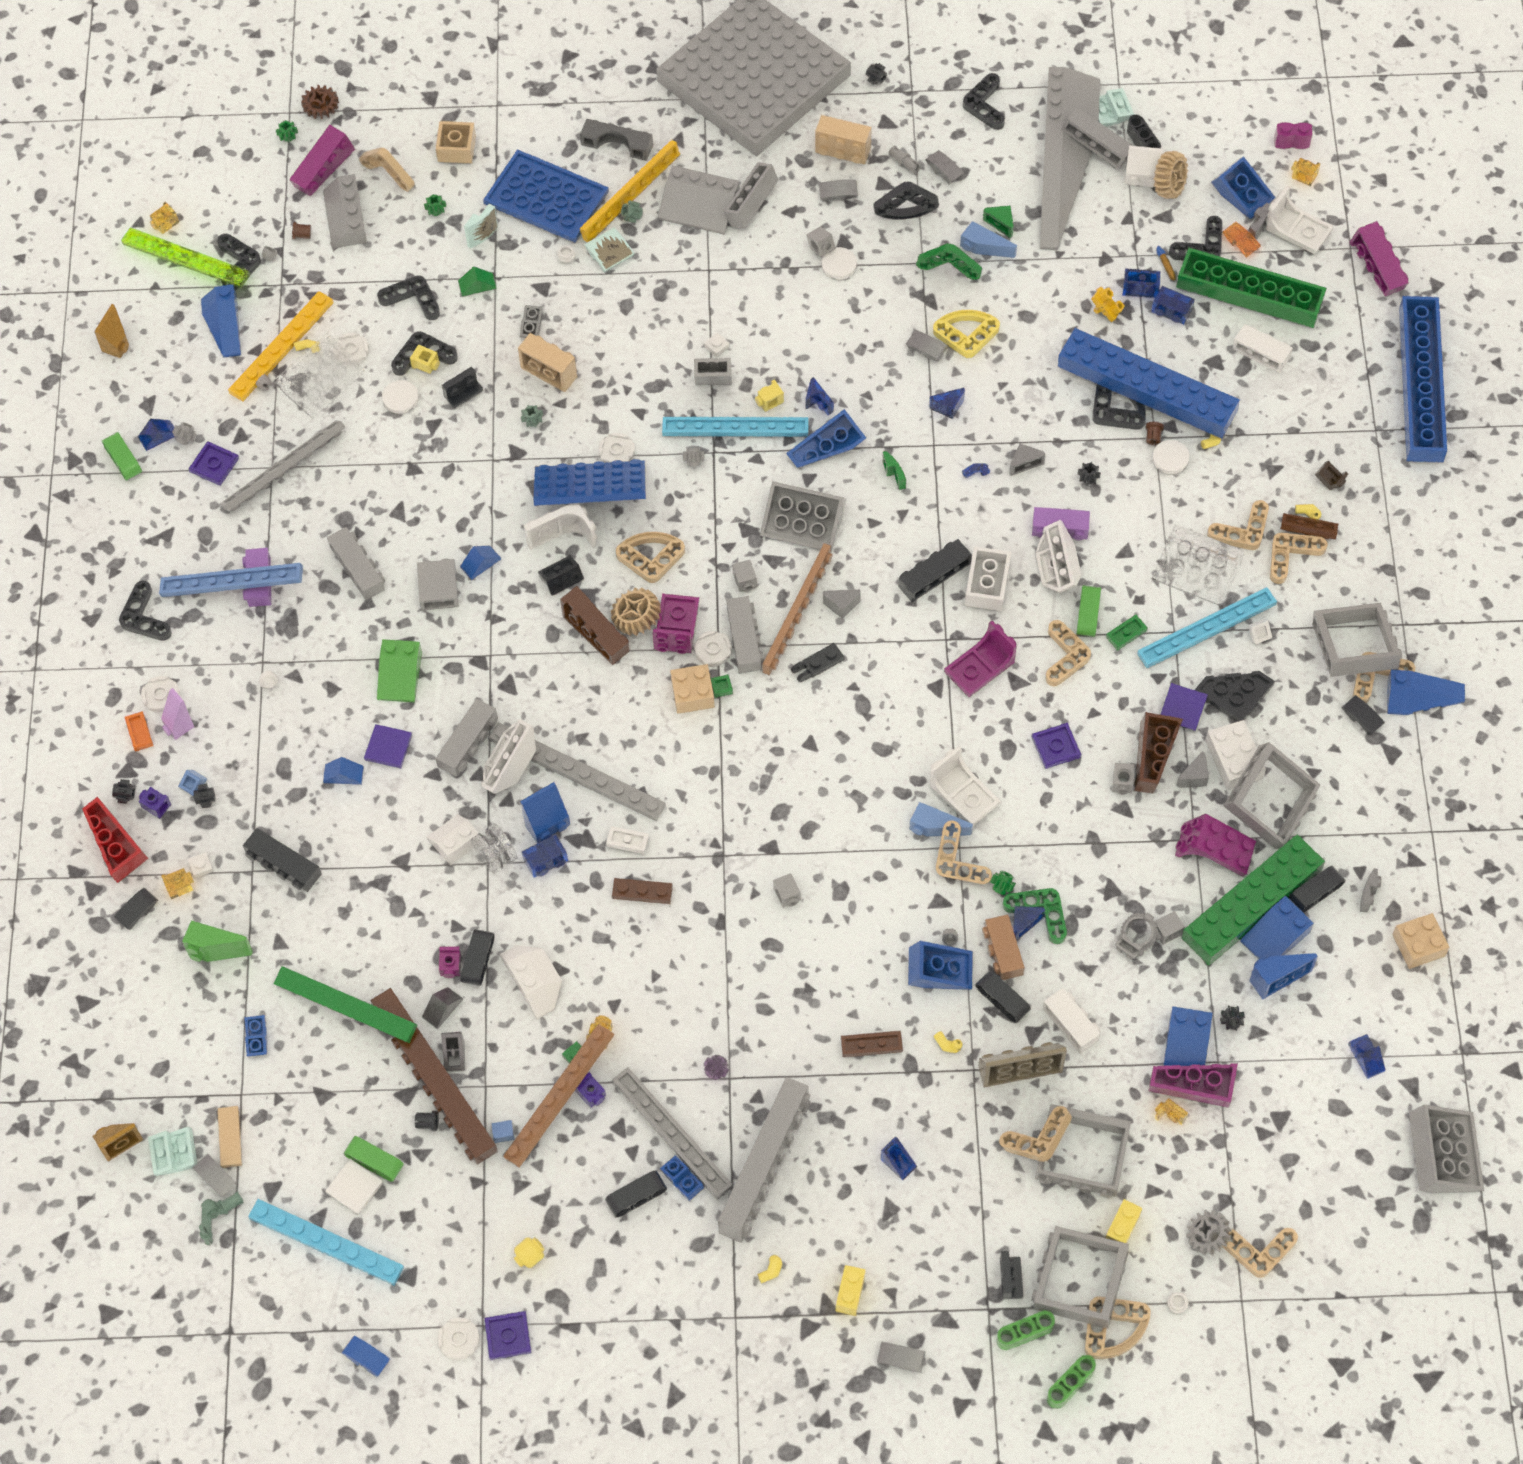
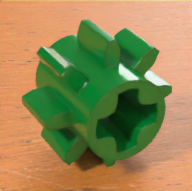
(286, 131)
(435, 205)
(1002, 882)

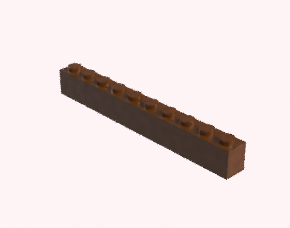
(439, 1085)

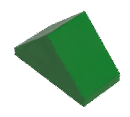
(1000, 218)
(476, 281)

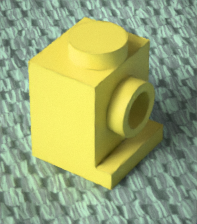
(424, 359)
(770, 396)

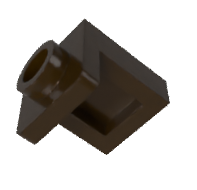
(1331, 476)

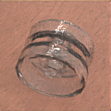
(494, 848)

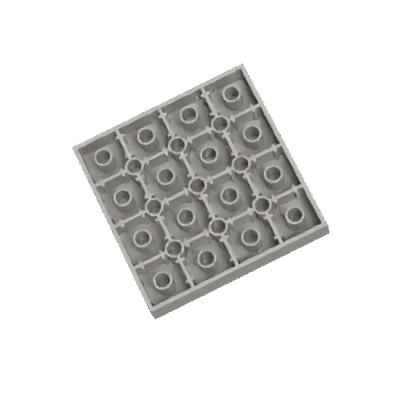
(753, 73)

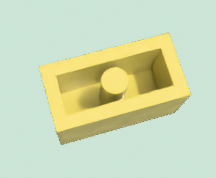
(1124, 1222)
(850, 1290)

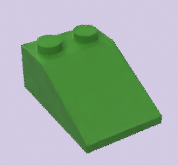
(398, 670)
(214, 944)

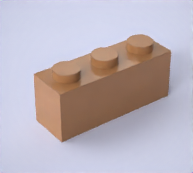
(1003, 947)

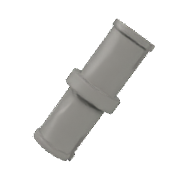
(904, 159)

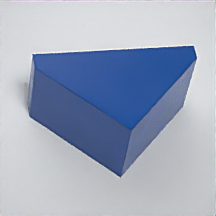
(479, 560)
(343, 772)

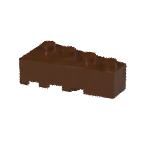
(593, 625)
(1154, 747)

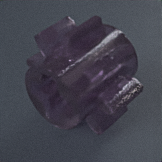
(716, 1067)

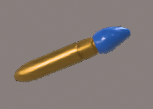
(1161, 253)

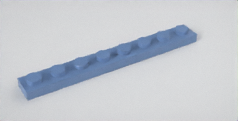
(231, 580)

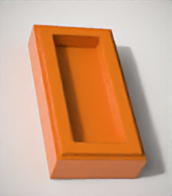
(138, 731)

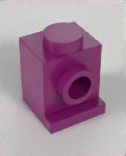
(452, 969)

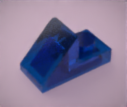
(818, 396)
(1367, 1056)

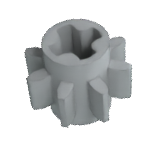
(184, 433)
(693, 456)

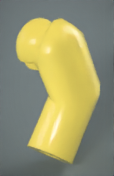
(1308, 509)
(773, 1269)

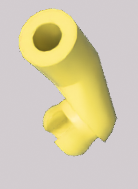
(304, 344)
(1212, 441)
(947, 1045)

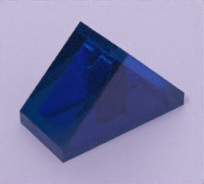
(947, 402)
(155, 433)
(1025, 919)
(897, 1158)

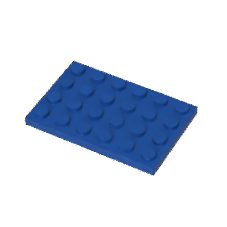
(546, 195)
(589, 482)

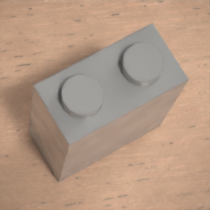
(712, 371)
(437, 584)

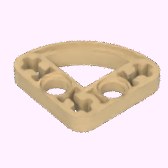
(654, 565)
(1114, 1351)

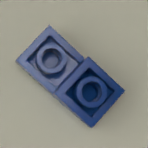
(256, 1035)
(682, 1178)
(365, 1355)

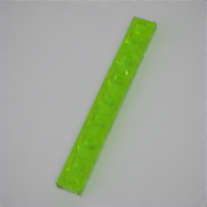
(185, 257)

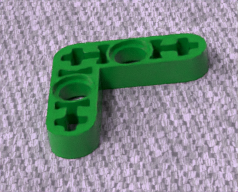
(953, 255)
(1054, 906)

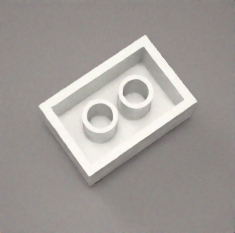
(988, 578)
(1231, 751)

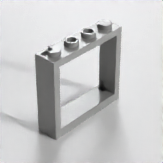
(1356, 664)
(1249, 775)
(1097, 1122)
(1064, 1310)

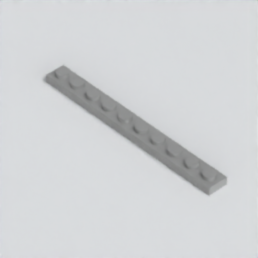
(591, 778)

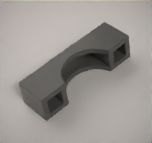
(598, 133)

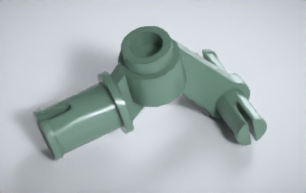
(211, 1210)

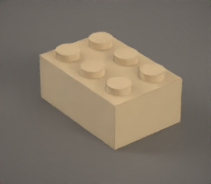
(843, 139)
(547, 362)

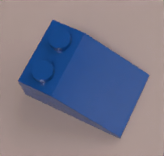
(1243, 187)
(545, 813)
(1278, 930)
(939, 966)
(1280, 971)
(1187, 1037)

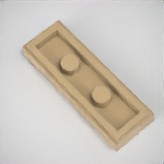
(229, 1137)

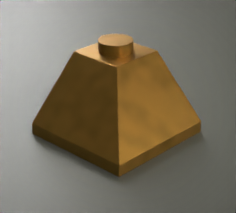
(111, 334)
(117, 1139)

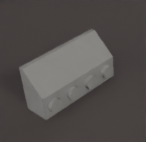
(344, 212)

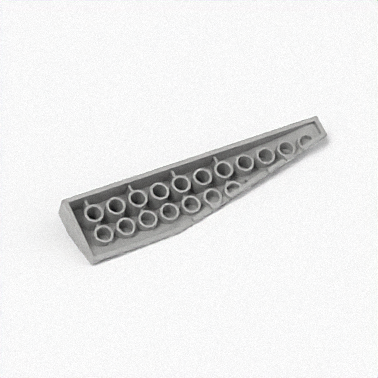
(1063, 155)

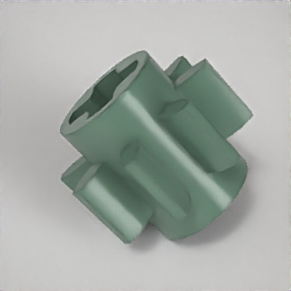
(631, 211)
(531, 416)

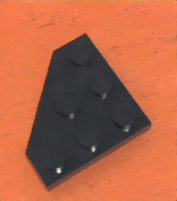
(1236, 692)

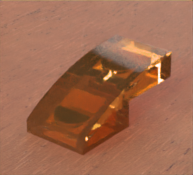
(1242, 238)

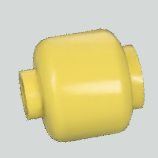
(529, 1252)

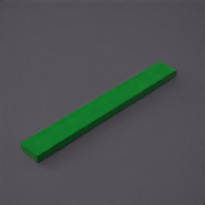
(345, 1004)

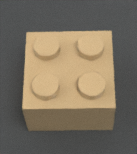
(455, 142)
(692, 688)
(1420, 941)

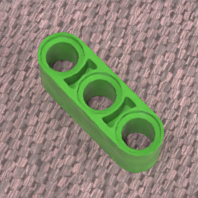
(122, 456)
(1088, 611)
(373, 1158)
(1031, 1322)
(1066, 1390)

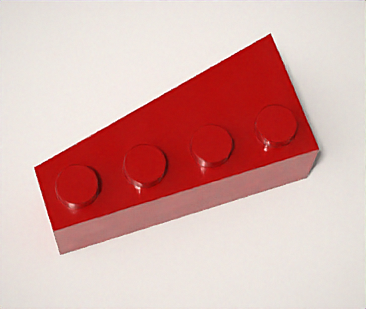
(116, 845)

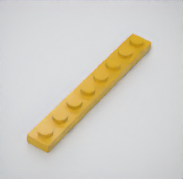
(630, 191)
(281, 345)

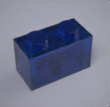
(1141, 283)
(1172, 305)
(545, 856)

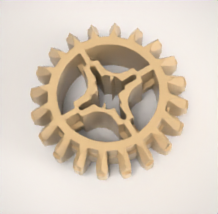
(1170, 174)
(627, 619)

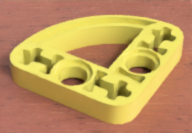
(966, 342)

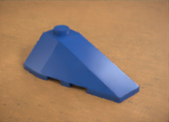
(221, 315)
(832, 438)
(1417, 691)

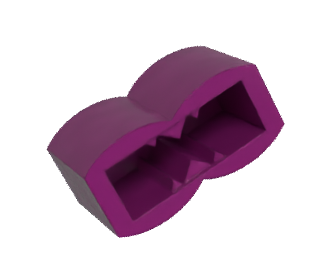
(1293, 135)

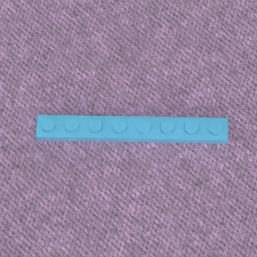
(736, 426)
(1207, 627)
(326, 1242)

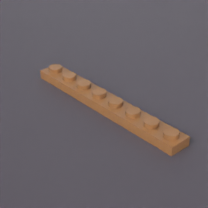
(794, 616)
(558, 1095)

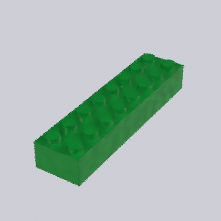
(1251, 287)
(1251, 899)

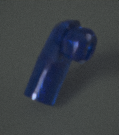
(976, 467)

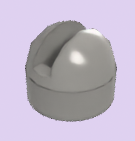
(269, 253)
(263, 382)
(950, 941)

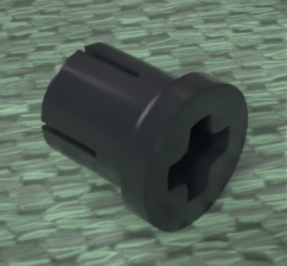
(427, 1120)

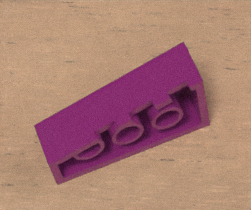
(322, 160)
(1380, 258)
(1198, 1083)

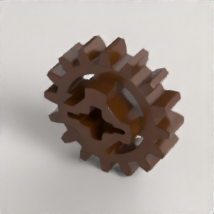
(320, 101)

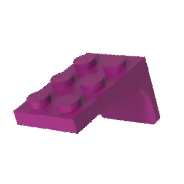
(676, 624)
(983, 661)
(1217, 842)

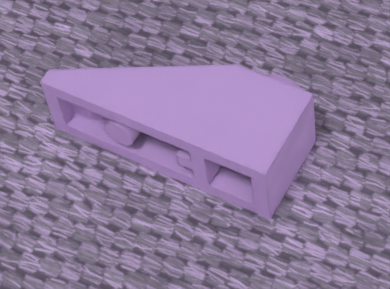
(176, 716)

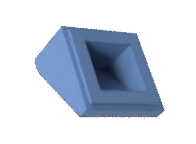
(191, 781)
(502, 1131)

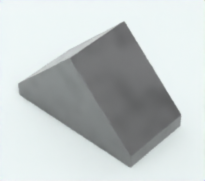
(1025, 459)
(841, 601)
(1195, 774)
(441, 1006)
(453, 1051)

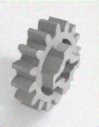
(1209, 1232)

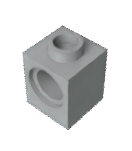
(821, 241)
(744, 575)
(1123, 771)
(787, 890)
(1169, 928)

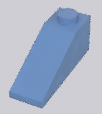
(985, 242)
(930, 822)

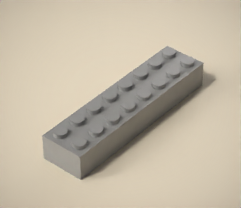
(763, 1160)

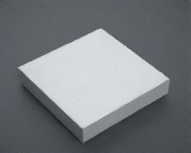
(354, 1187)

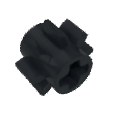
(876, 73)
(1089, 473)
(123, 791)
(204, 795)
(1232, 1017)

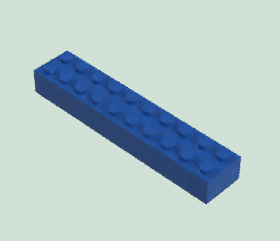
(1422, 379)
(1148, 383)

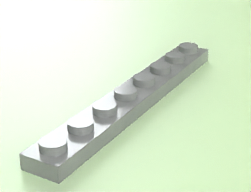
(288, 462)
(672, 1133)

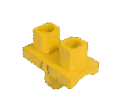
(1105, 303)

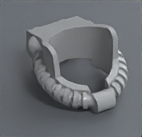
(1131, 949)

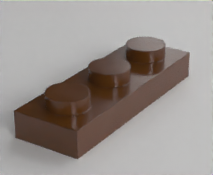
(1309, 526)
(642, 891)
(871, 1044)

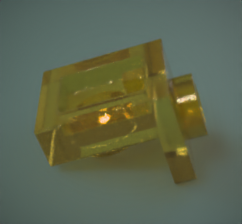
(1173, 1111)

